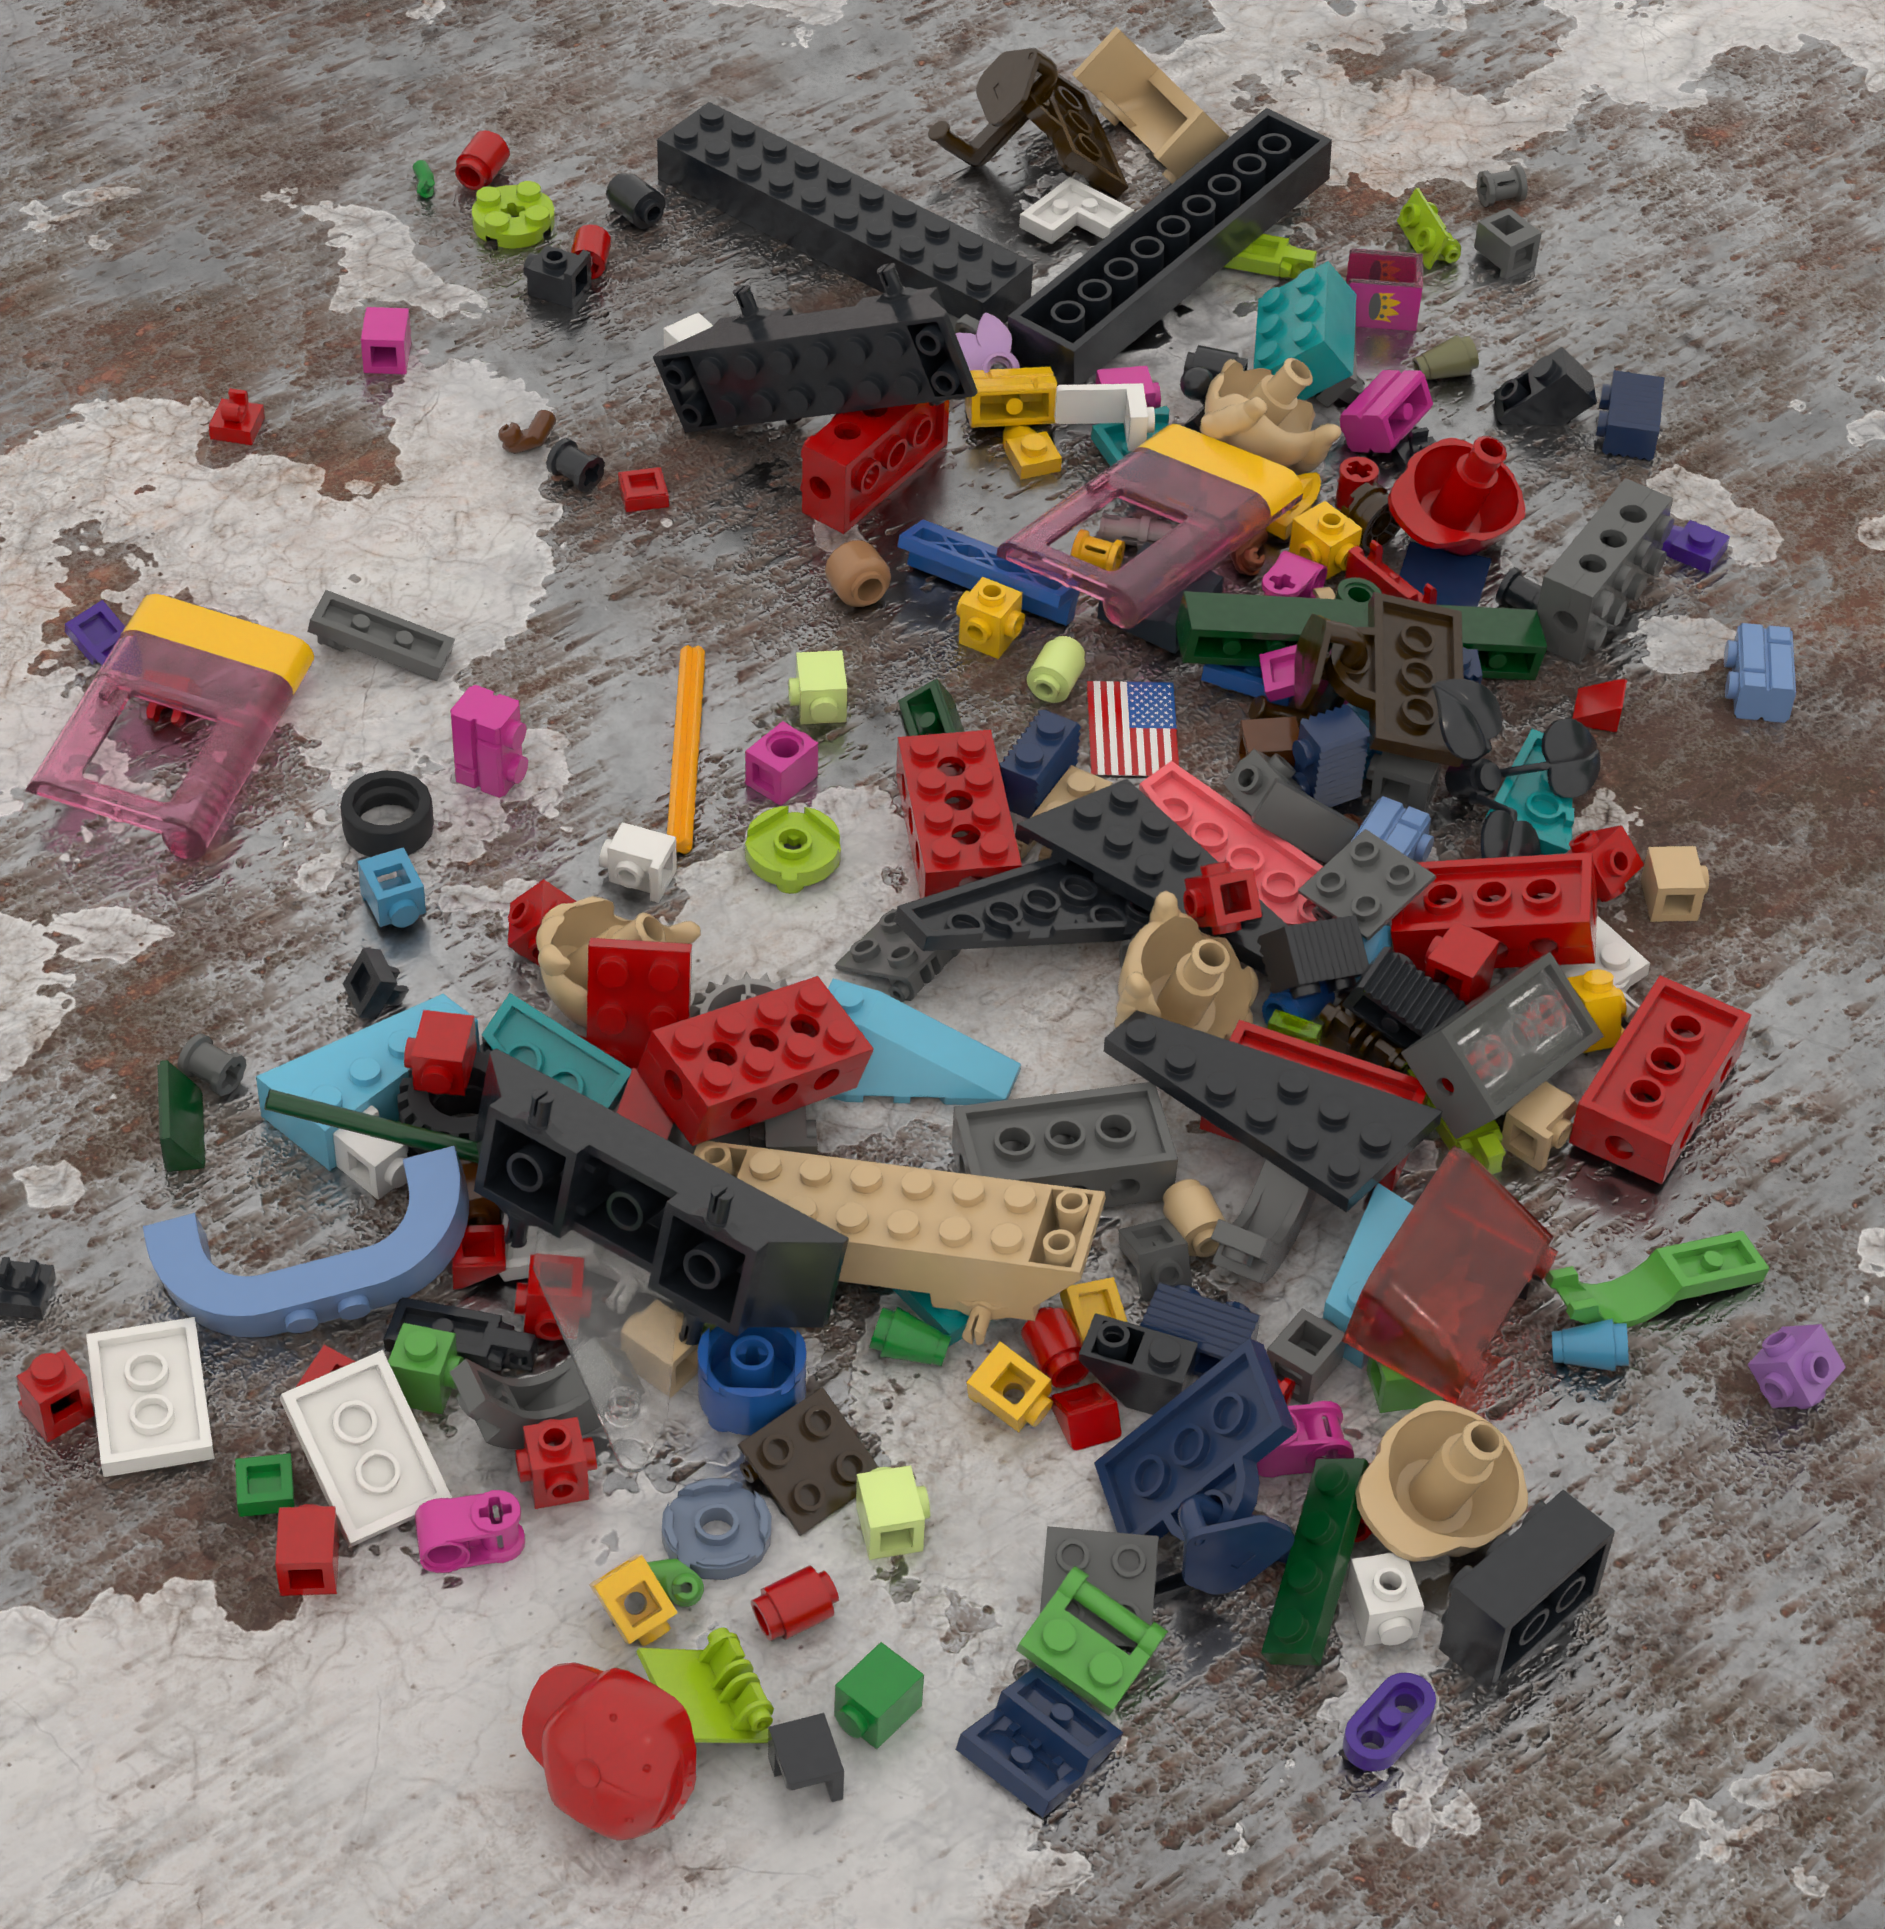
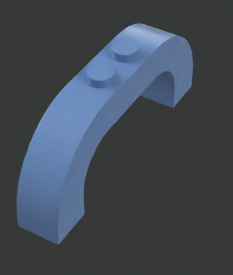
(325, 1288)

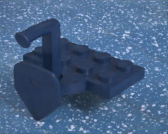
(1198, 1472)

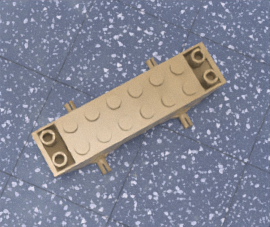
(961, 1237)

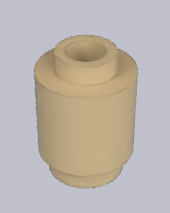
(1194, 1215)

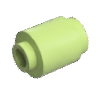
(1056, 669)

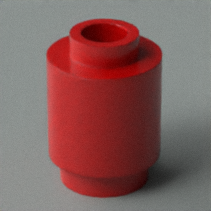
(481, 160)
(1055, 1346)
(795, 1603)

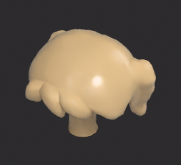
(1265, 416)
(565, 942)
(1184, 974)

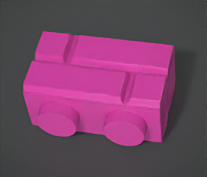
(1386, 411)
(488, 741)

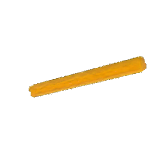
(686, 747)

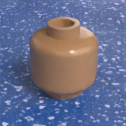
(858, 573)

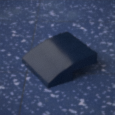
(1039, 1741)

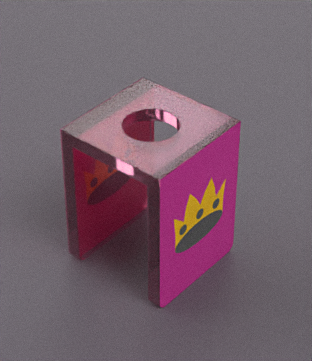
(1386, 288)

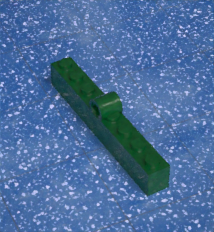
(1243, 626)

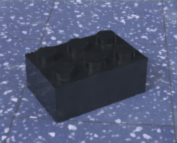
(1525, 1588)

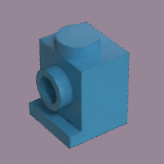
(397, 899)

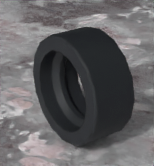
(387, 789)

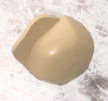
(1441, 1484)

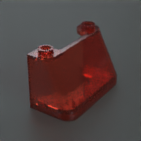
(1450, 1279)

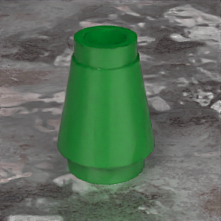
(908, 1338)

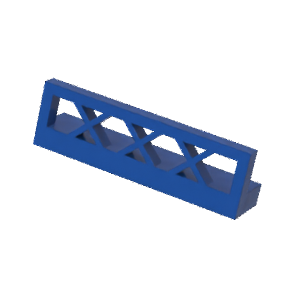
(968, 560)

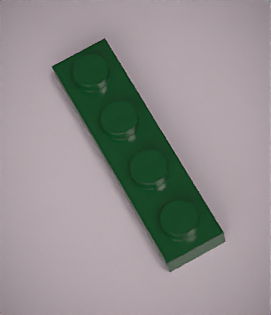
(1316, 1565)

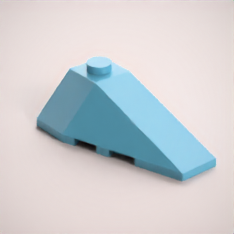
(920, 1054)

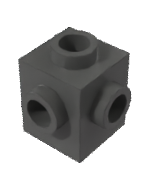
(1254, 777)

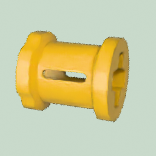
(1098, 551)

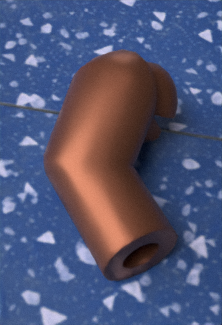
(1246, 557)

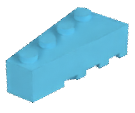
(349, 1074)

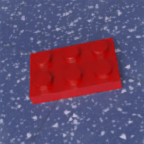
(635, 991)

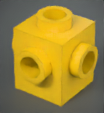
(1324, 537)
(990, 617)

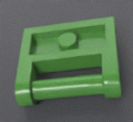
(1081, 1655)

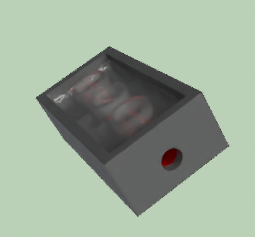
(1502, 1045)

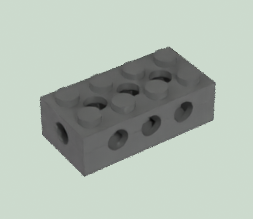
(1604, 570)
(1075, 1139)

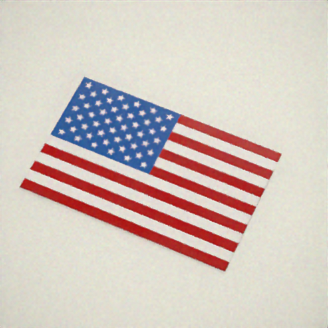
(1131, 727)

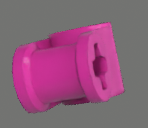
(1294, 577)
(1312, 1440)
(464, 1531)

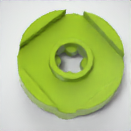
(496, 205)
(787, 867)

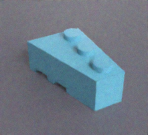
(1374, 1234)

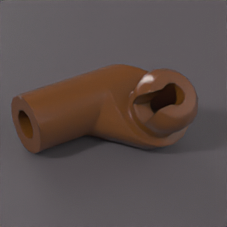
(533, 437)

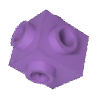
(1796, 1366)

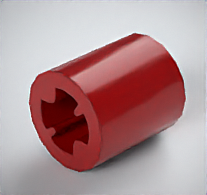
(597, 242)
(1353, 474)

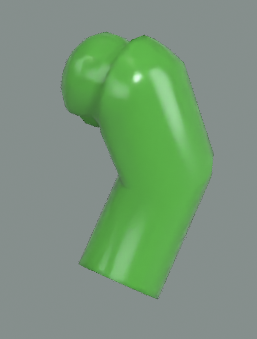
(678, 1581)

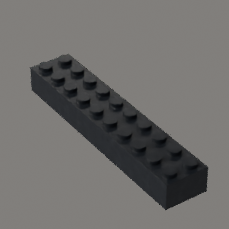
(837, 214)
(1169, 247)

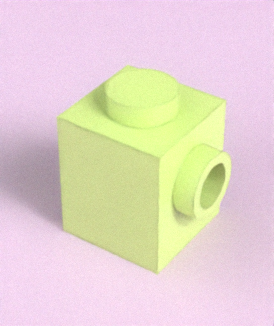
(819, 687)
(891, 1511)

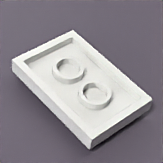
(149, 1397)
(364, 1447)

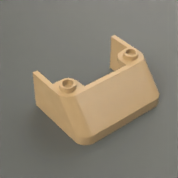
(1149, 104)

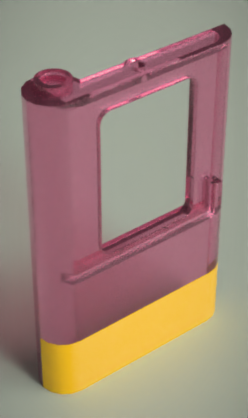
(1181, 474)
(196, 665)

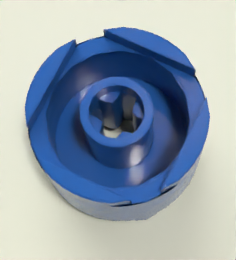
(750, 1376)

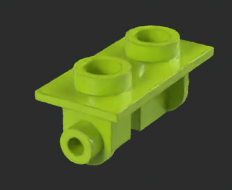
(1427, 231)

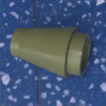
(1449, 359)

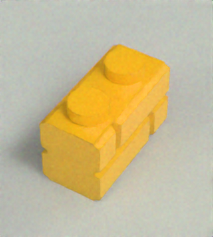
(1012, 397)

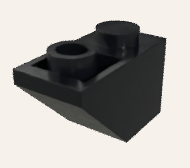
(1547, 392)
(1138, 1363)

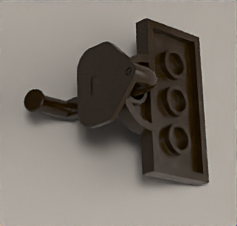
(1027, 87)
(1380, 671)

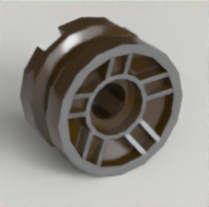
(1372, 514)

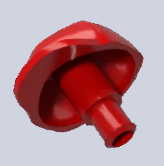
(1458, 496)
(611, 1748)

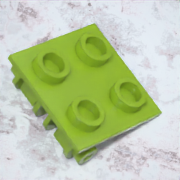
(714, 1688)

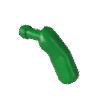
(425, 178)

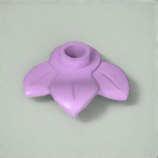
(988, 346)

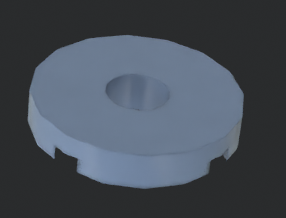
(717, 1555)

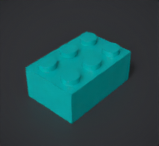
(1311, 323)

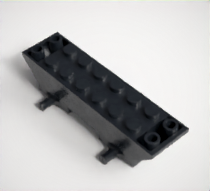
(817, 363)
(701, 1233)

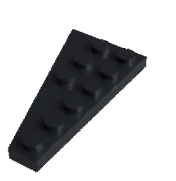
(1136, 854)
(1022, 908)
(1301, 1119)

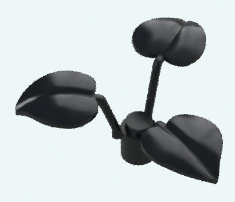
(1467, 721)

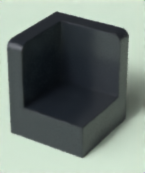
(806, 1755)

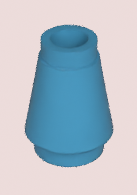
(1592, 1345)

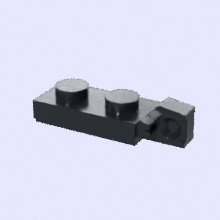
(479, 1334)

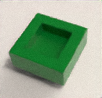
(264, 1484)

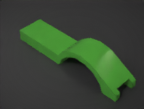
(1662, 1279)

